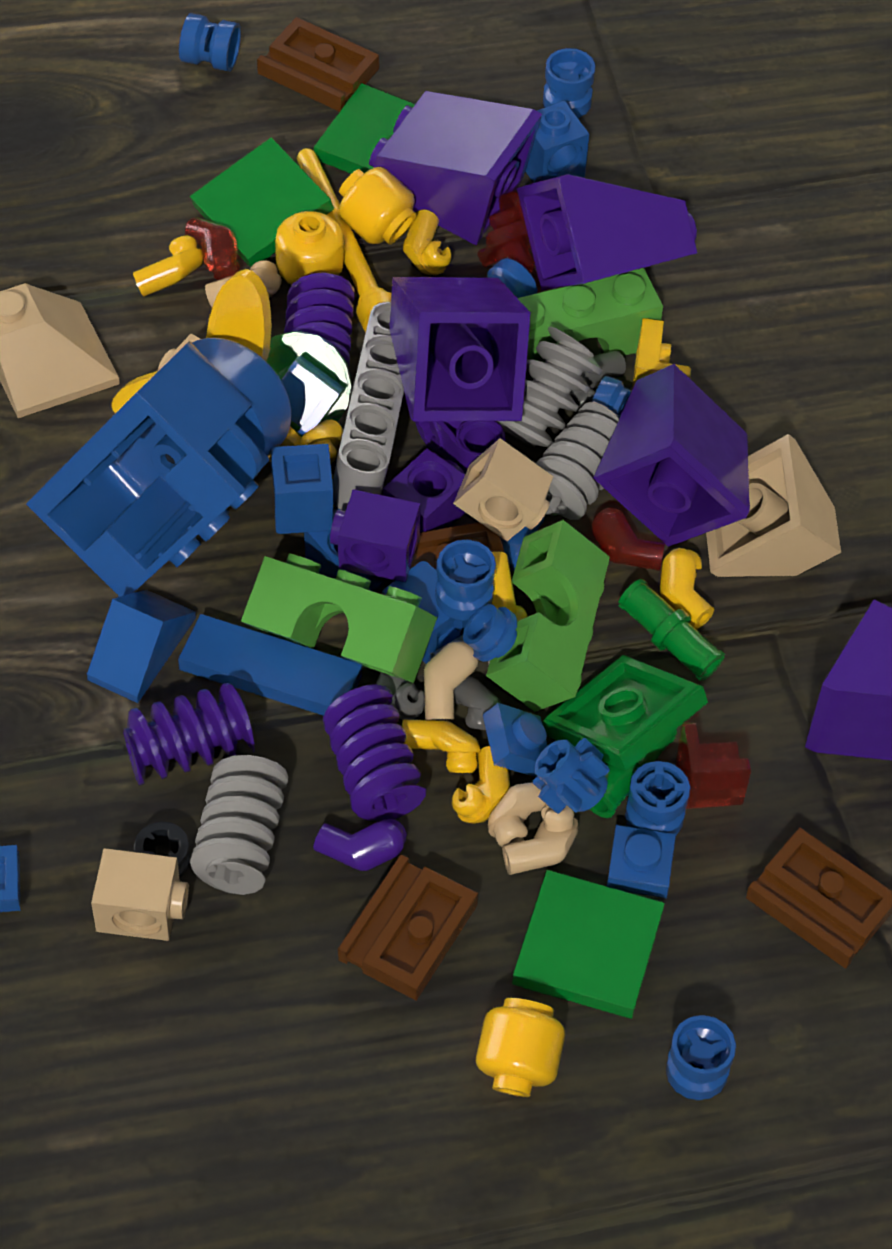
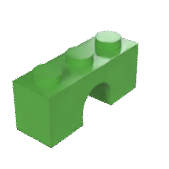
(597, 309)
(565, 582)
(384, 630)

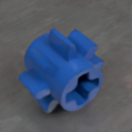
(571, 775)

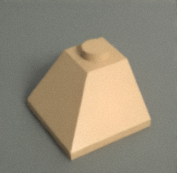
(48, 350)
(788, 519)

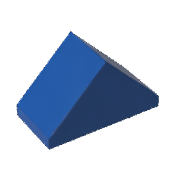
(137, 642)

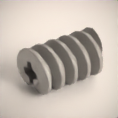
(551, 388)
(575, 460)
(239, 823)

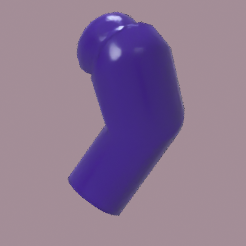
(365, 848)

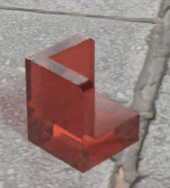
(713, 770)

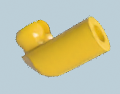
(482, 798)

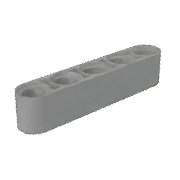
(371, 414)

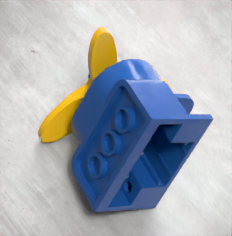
(176, 448)

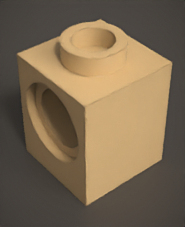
(504, 490)
(138, 895)

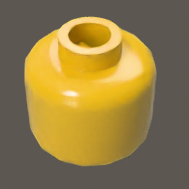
(376, 205)
(309, 245)
(520, 1046)

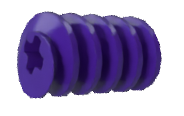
(322, 307)
(187, 731)
(373, 754)

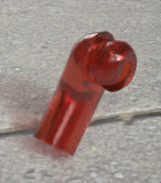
(218, 246)
(621, 544)

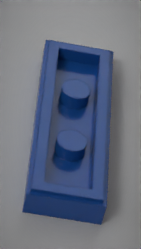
(267, 665)

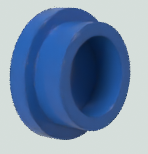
(490, 632)

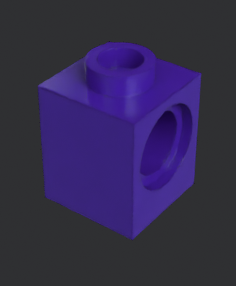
(434, 478)
(377, 535)

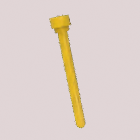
(354, 259)

